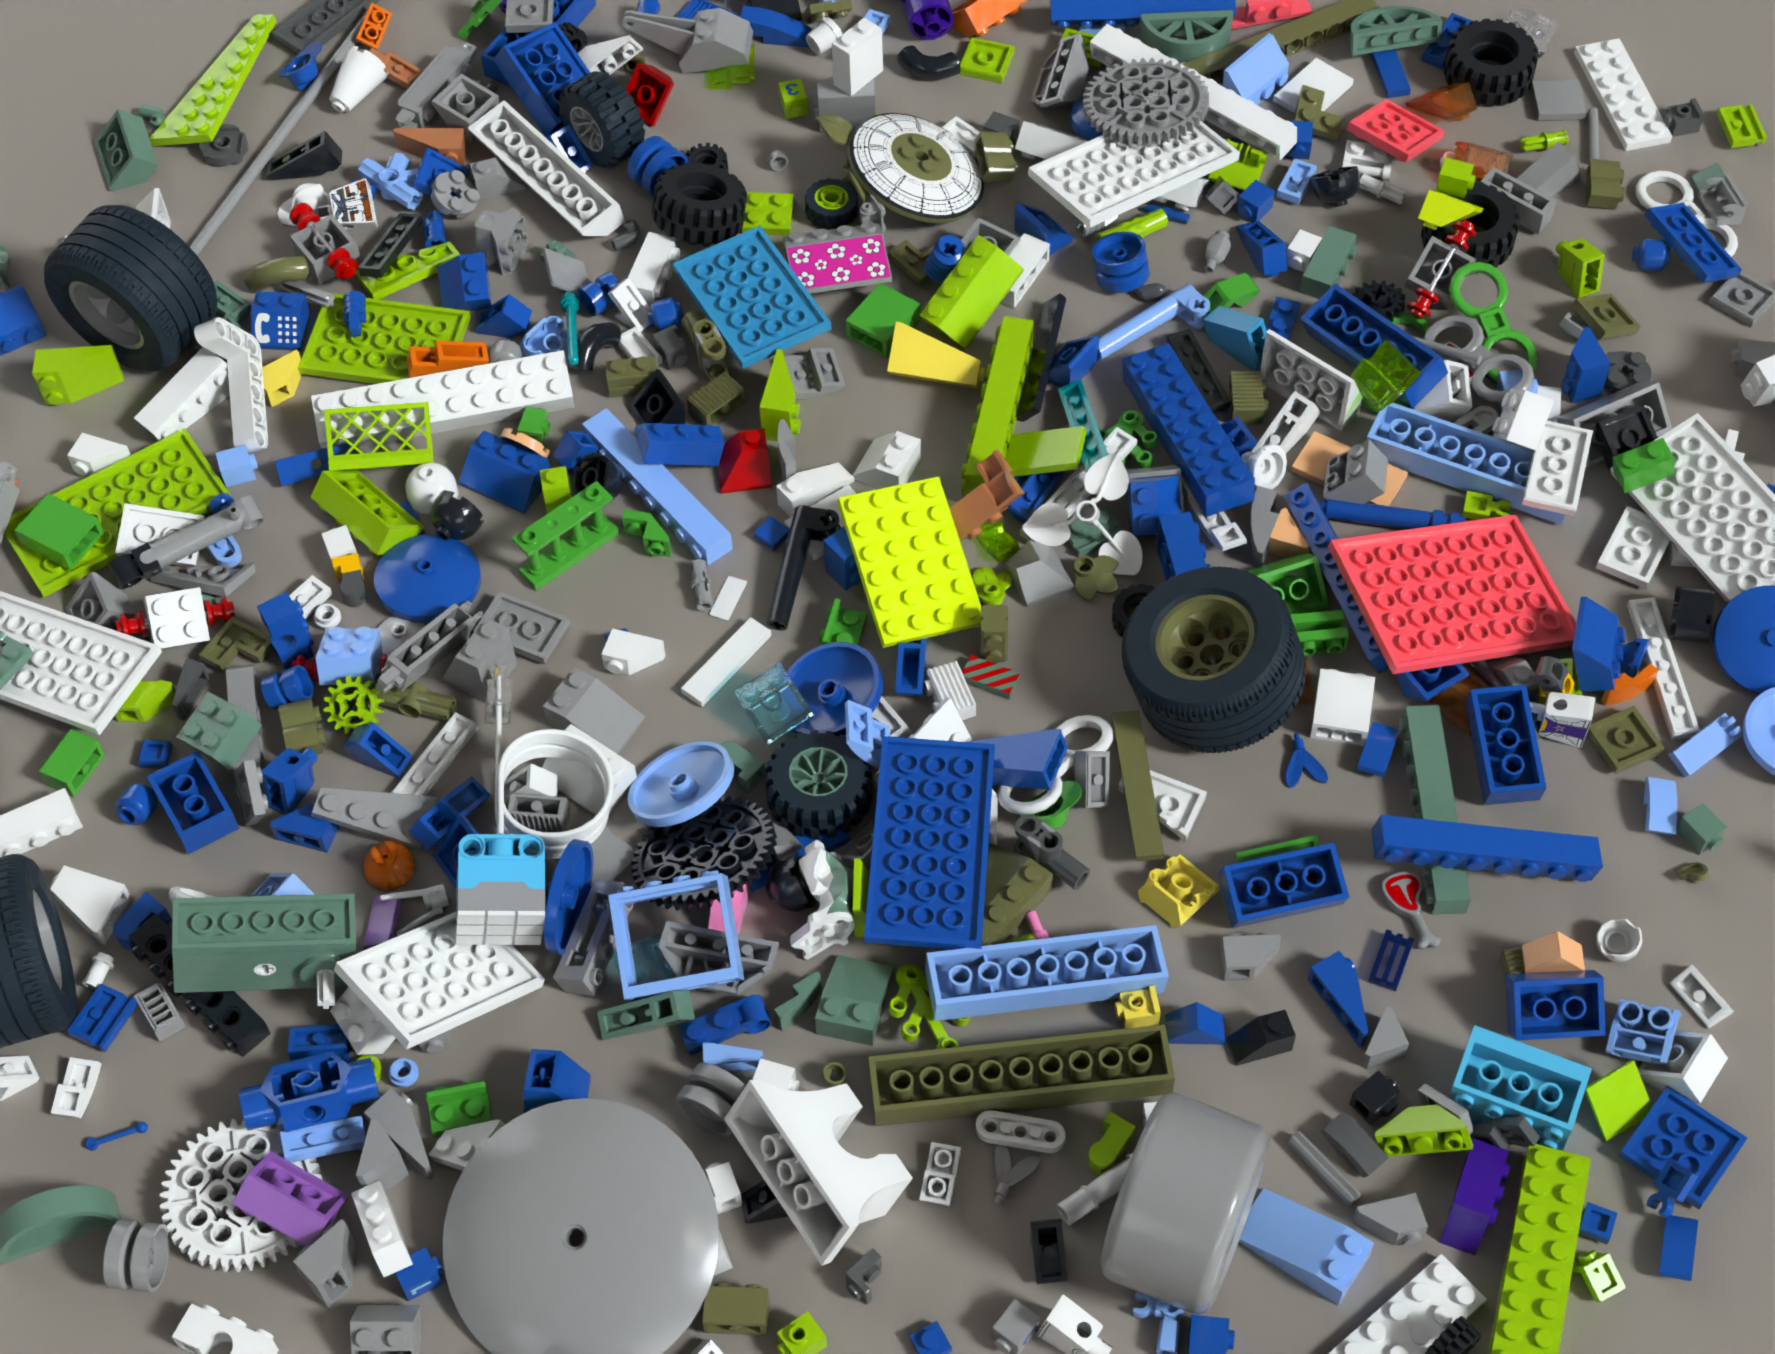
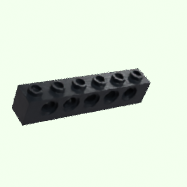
(242, 1035)

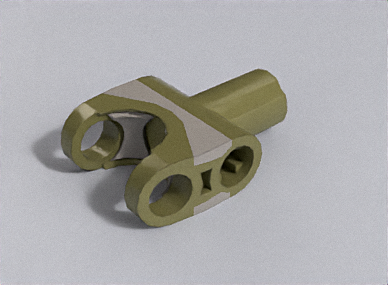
(708, 343)

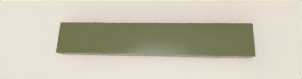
(1137, 786)

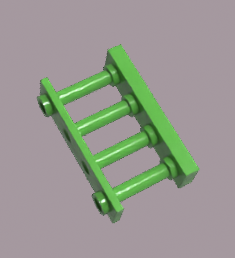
(572, 548)

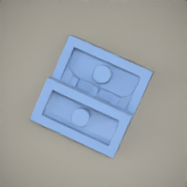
(864, 733)

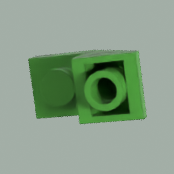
(1235, 290)
(654, 537)

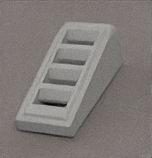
(167, 1027)

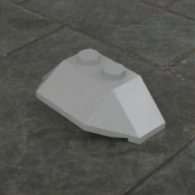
(1062, 74)
(701, 950)

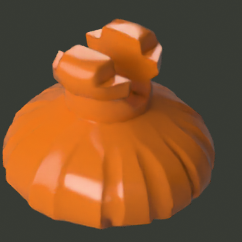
(388, 865)

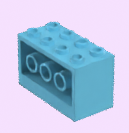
(1516, 1079)

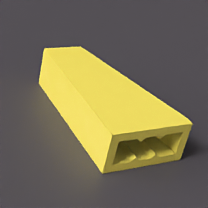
(929, 359)

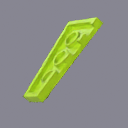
(408, 270)

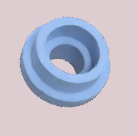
(398, 1067)

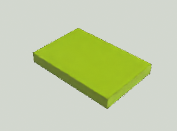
(1046, 451)

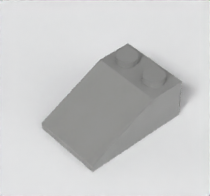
(592, 709)

